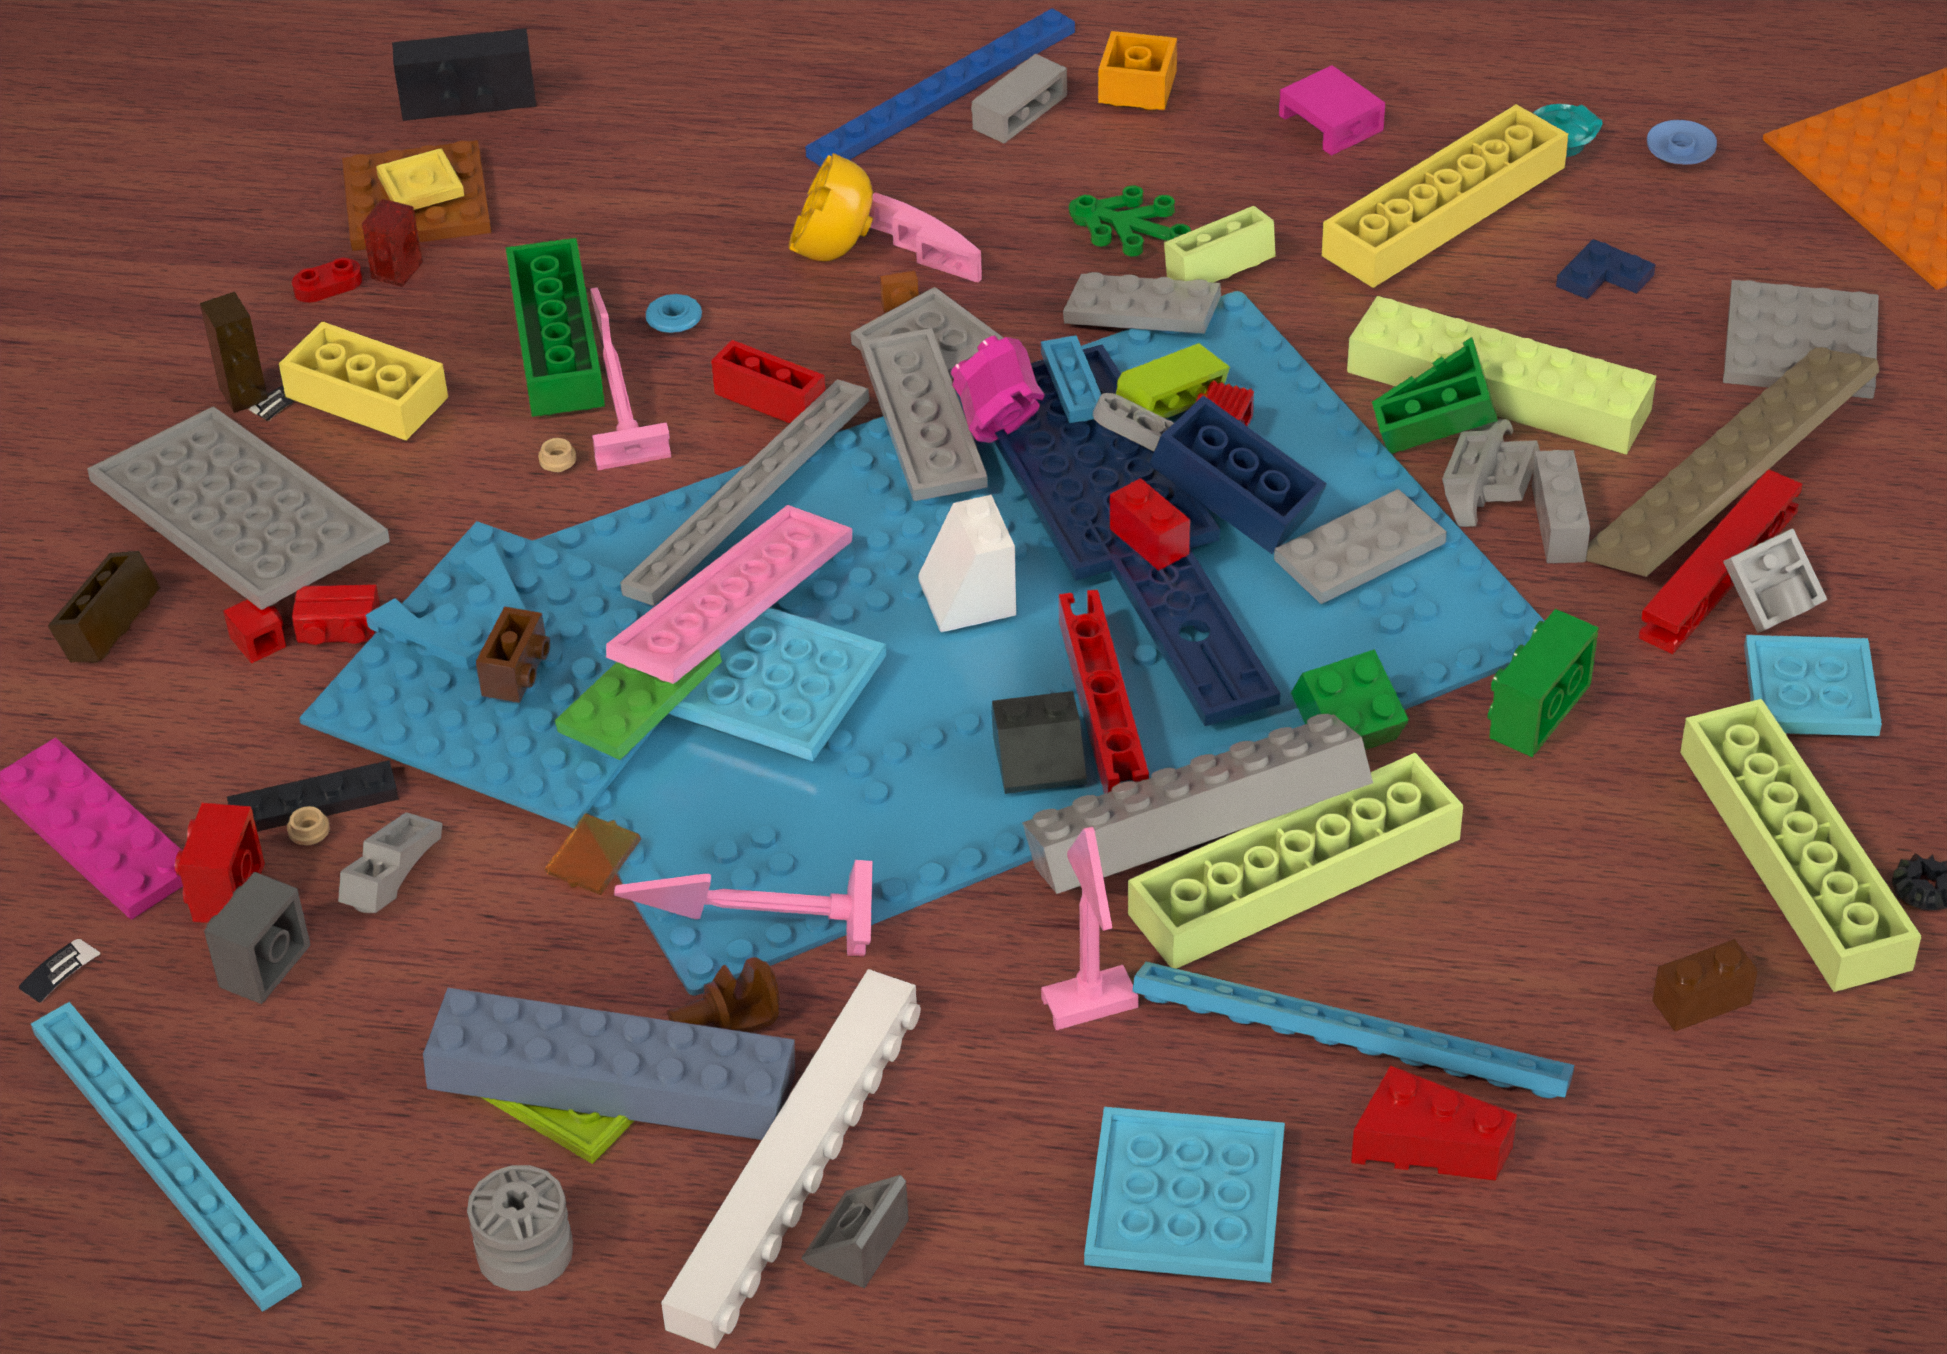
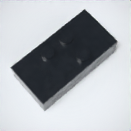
(464, 74)

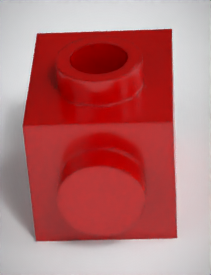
(255, 630)

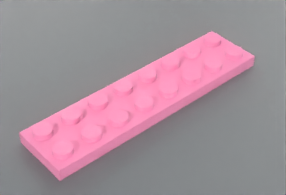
(728, 594)

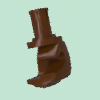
(735, 1004)

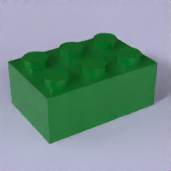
(1542, 682)

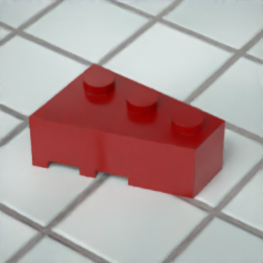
(1433, 1127)

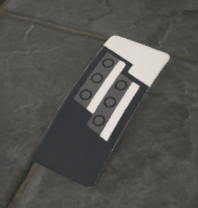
(273, 405)
(57, 969)

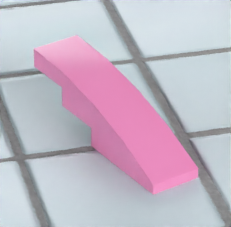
(931, 239)

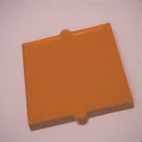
(593, 854)

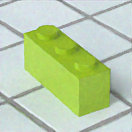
(1173, 381)

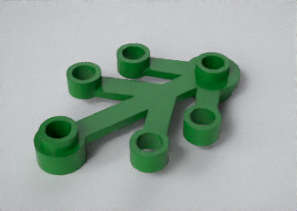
(1088, 212)

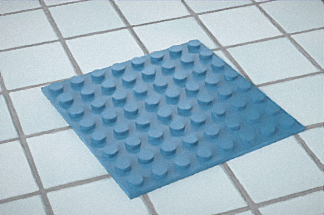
(433, 711)

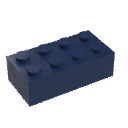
(1237, 474)

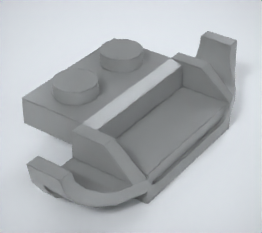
(1487, 470)

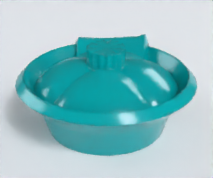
(1575, 120)

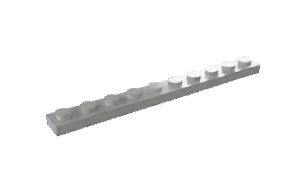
(744, 493)

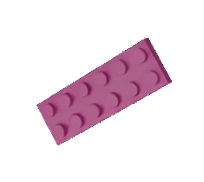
(92, 827)

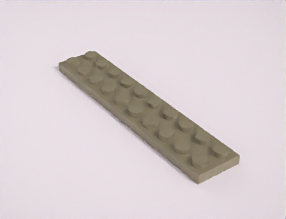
(1730, 461)

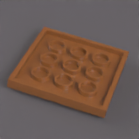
(439, 221)

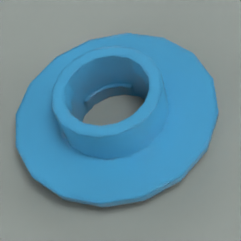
(663, 311)

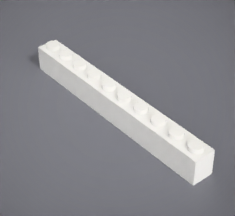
(790, 1161)

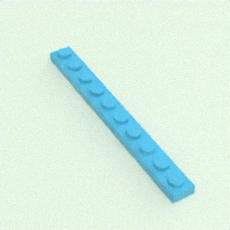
(167, 1157)

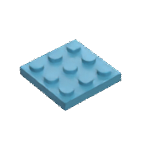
(1815, 683)

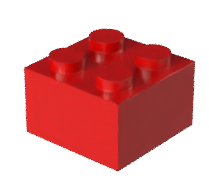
(217, 857)

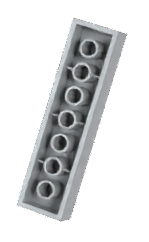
(1202, 799)

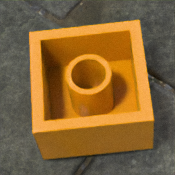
(1137, 70)

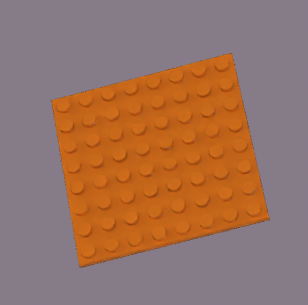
(1884, 166)

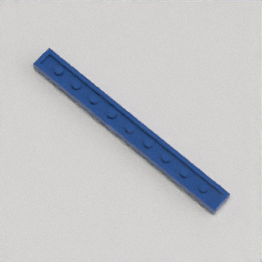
(942, 87)

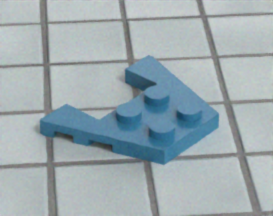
(463, 624)

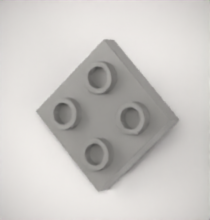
(1775, 580)

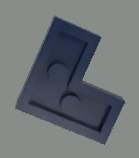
(1603, 263)

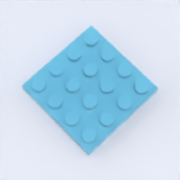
(784, 683)
(1185, 1194)

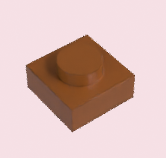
(898, 289)

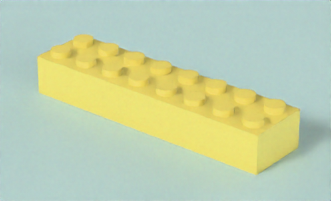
(1444, 195)

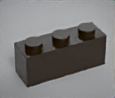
(234, 351)
(104, 607)

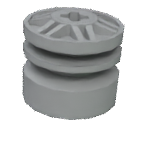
(520, 1227)

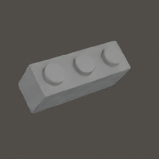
(1019, 98)
(1560, 506)

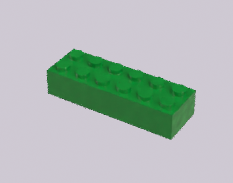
(555, 327)

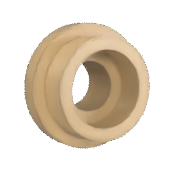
(557, 455)
(308, 826)

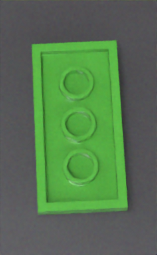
(627, 706)

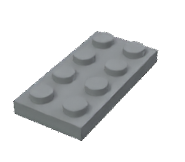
(1142, 303)
(1359, 546)

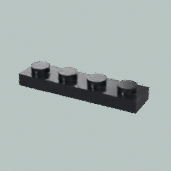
(328, 793)

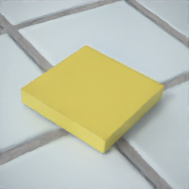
(420, 179)

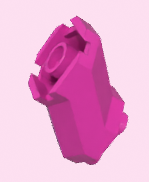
(997, 388)

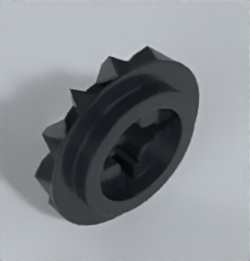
(1920, 892)

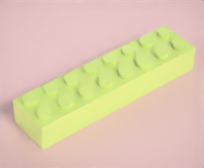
(1525, 378)
(1800, 846)
(1293, 862)

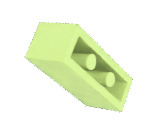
(1221, 247)

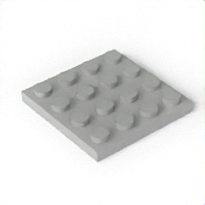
(1779, 324)

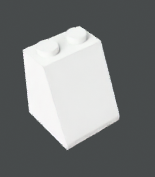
(970, 567)

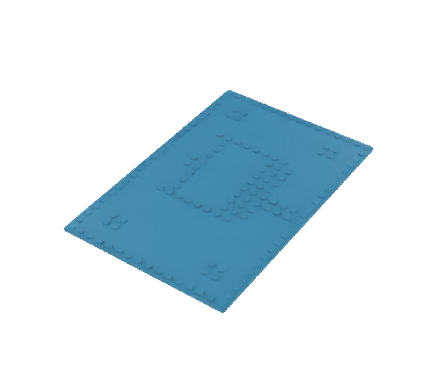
(915, 756)

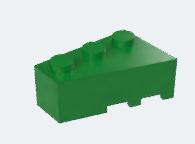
(1436, 403)

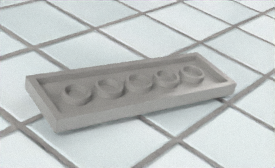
(923, 414)

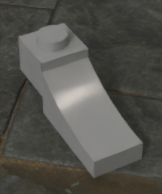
(386, 861)

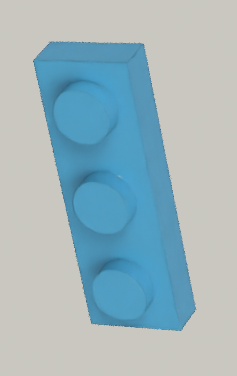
(1071, 377)

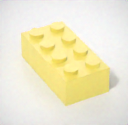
(364, 380)

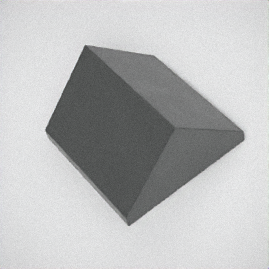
(860, 1231)

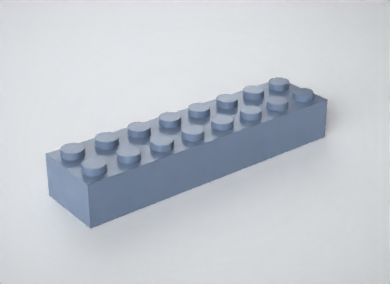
(609, 1063)

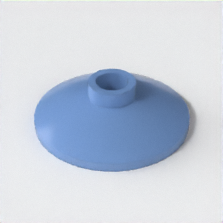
(1681, 142)

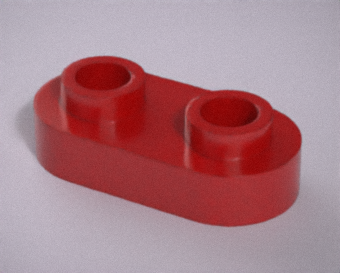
(327, 280)

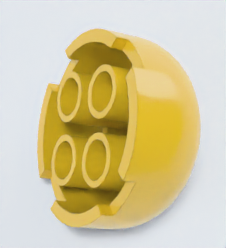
(833, 211)

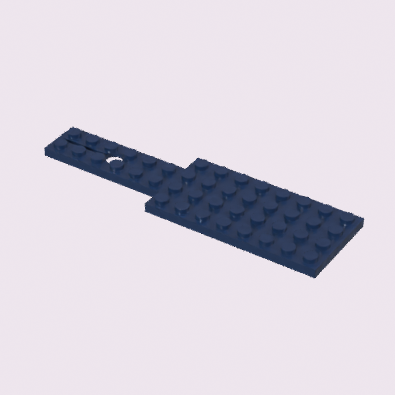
(1069, 481)

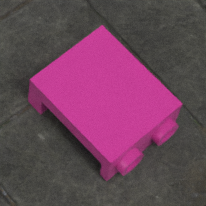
(1334, 106)

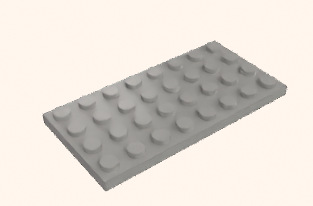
(238, 507)

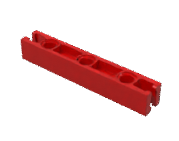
(1703, 577)
(1102, 692)

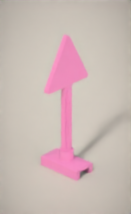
(630, 442)
(690, 893)
(1093, 992)

